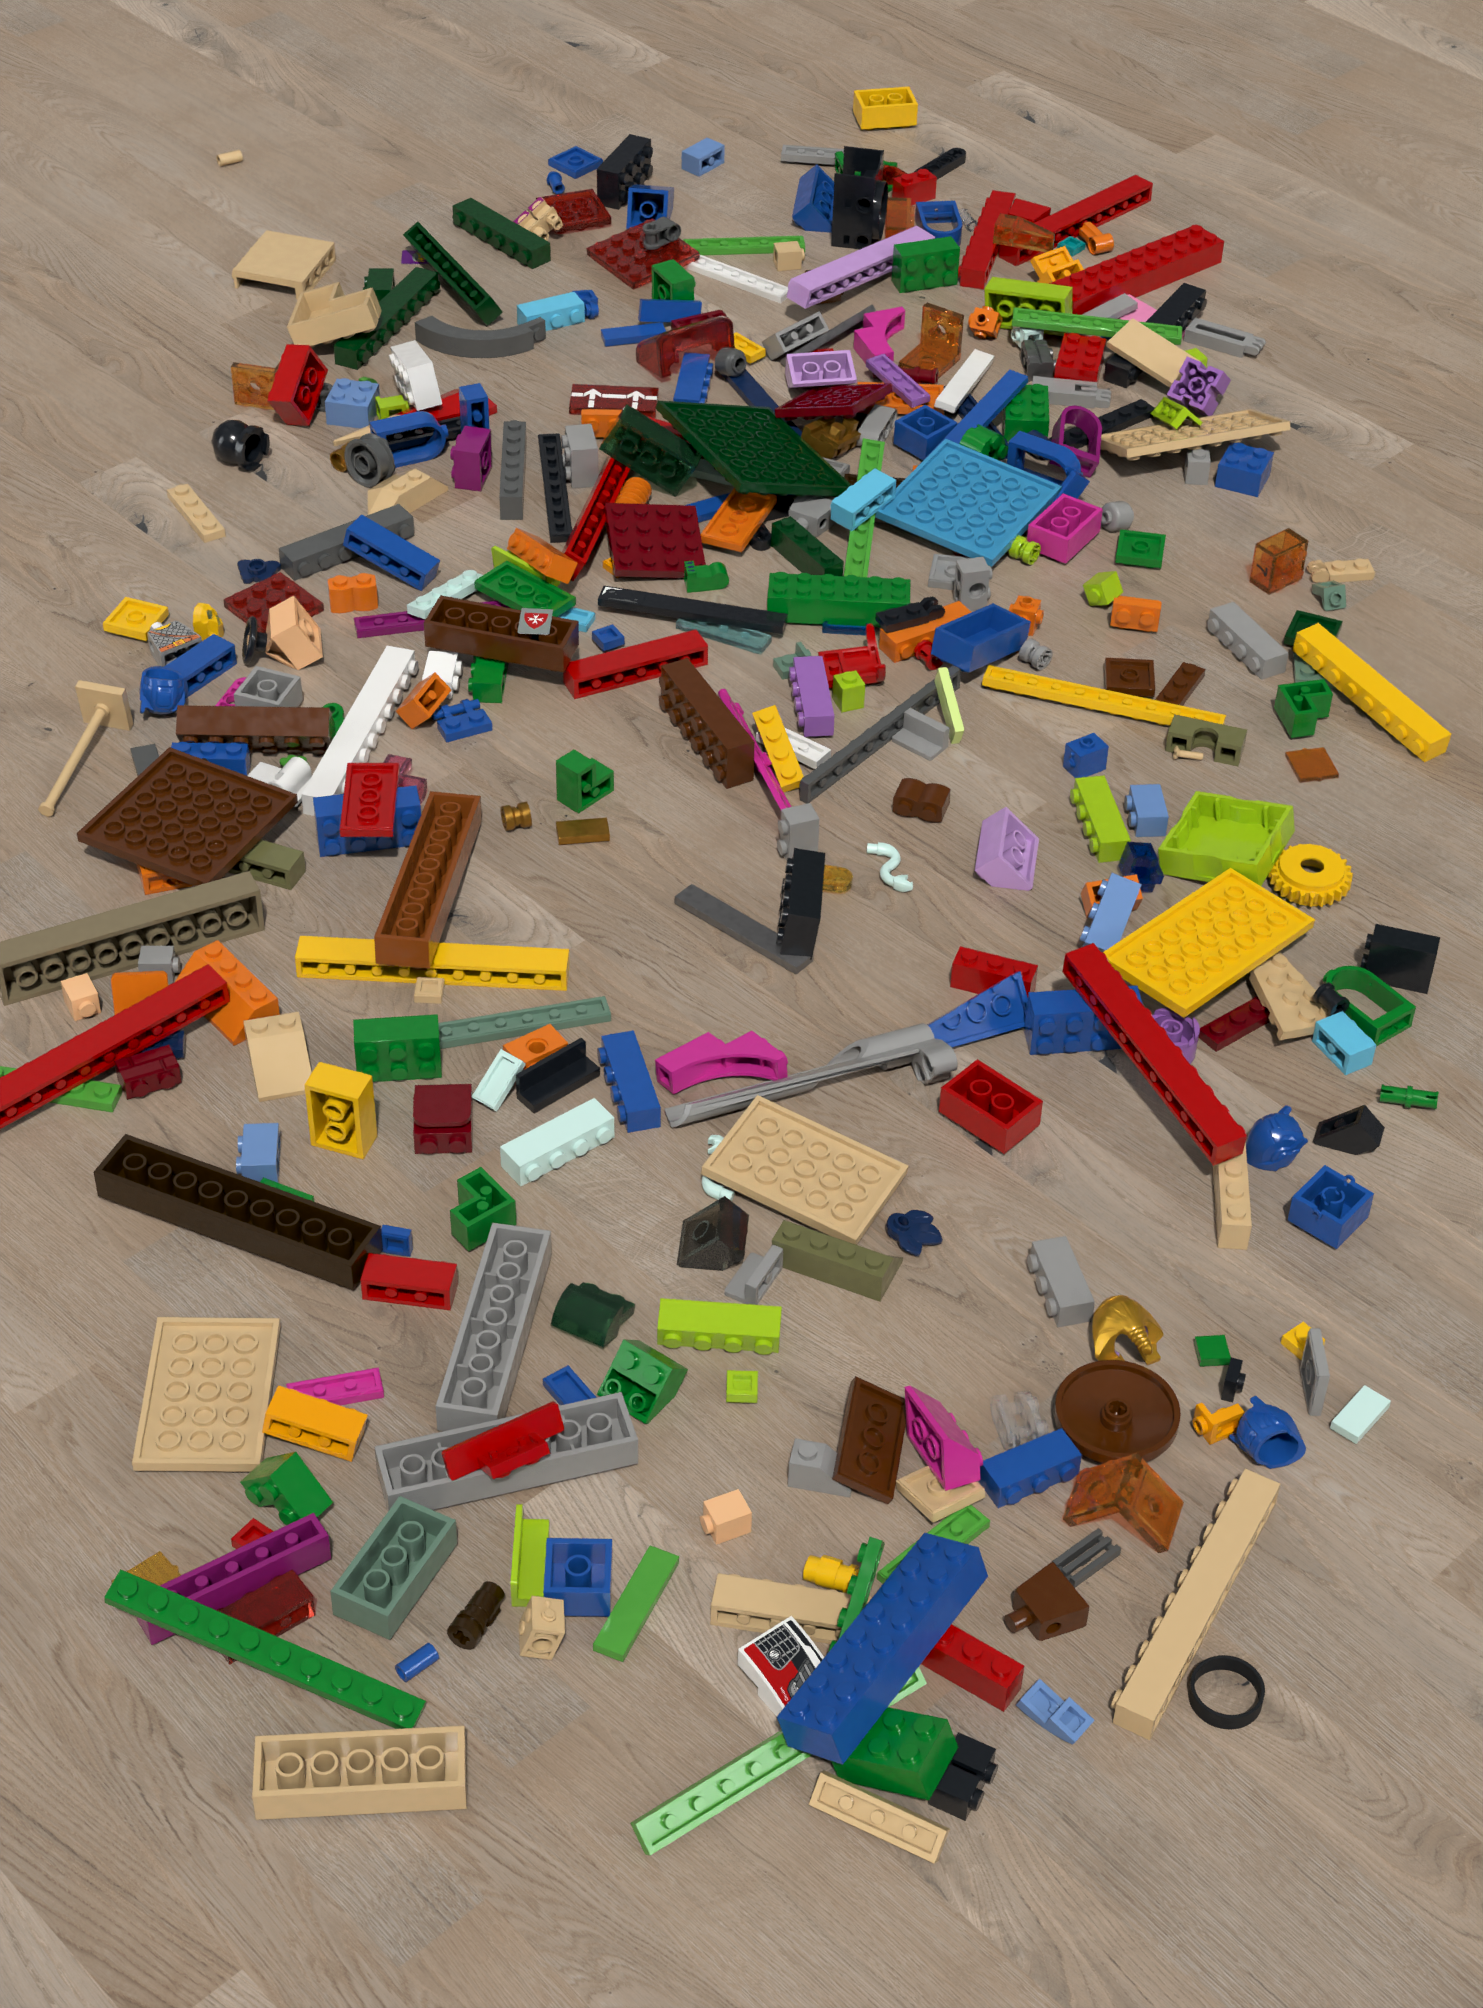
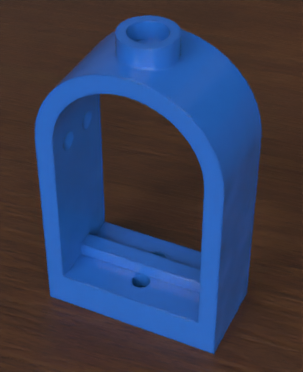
(946, 213)
(409, 422)
(1025, 442)

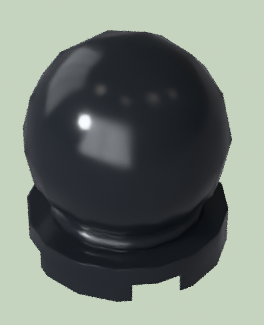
(240, 444)

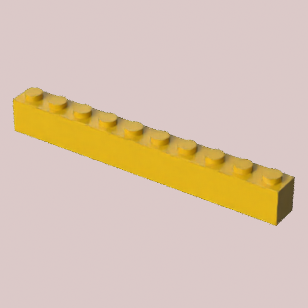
(452, 961)

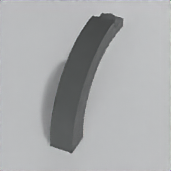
(479, 343)

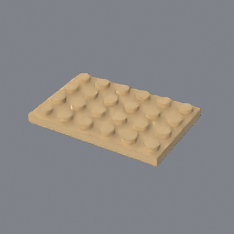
(805, 1170)
(207, 1394)

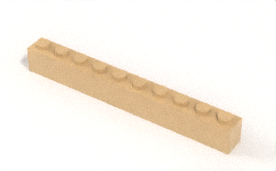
(1195, 1605)

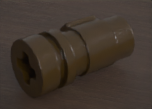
(479, 1612)

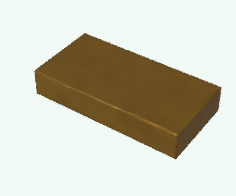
(582, 831)

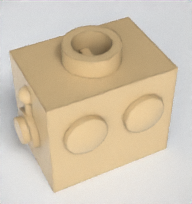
(541, 1627)

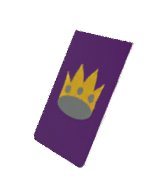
(411, 257)

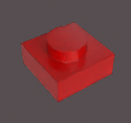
(250, 1532)

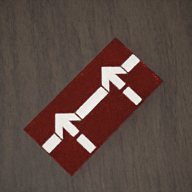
(613, 397)

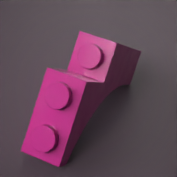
(876, 331)
(712, 1058)

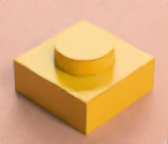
(1295, 1339)

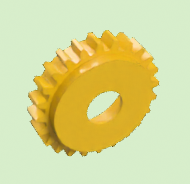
(1308, 887)

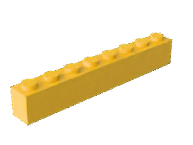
(1371, 692)

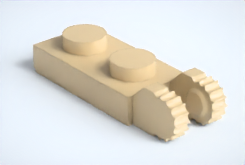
(1341, 570)

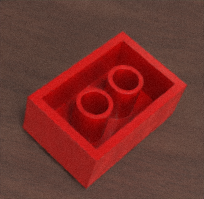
(1080, 357)
(297, 385)
(990, 1106)

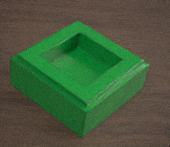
(1212, 1350)

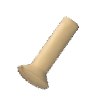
(1186, 754)

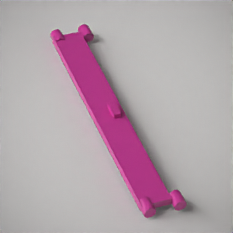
(761, 760)

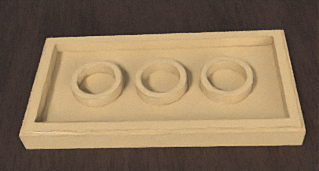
(1149, 352)

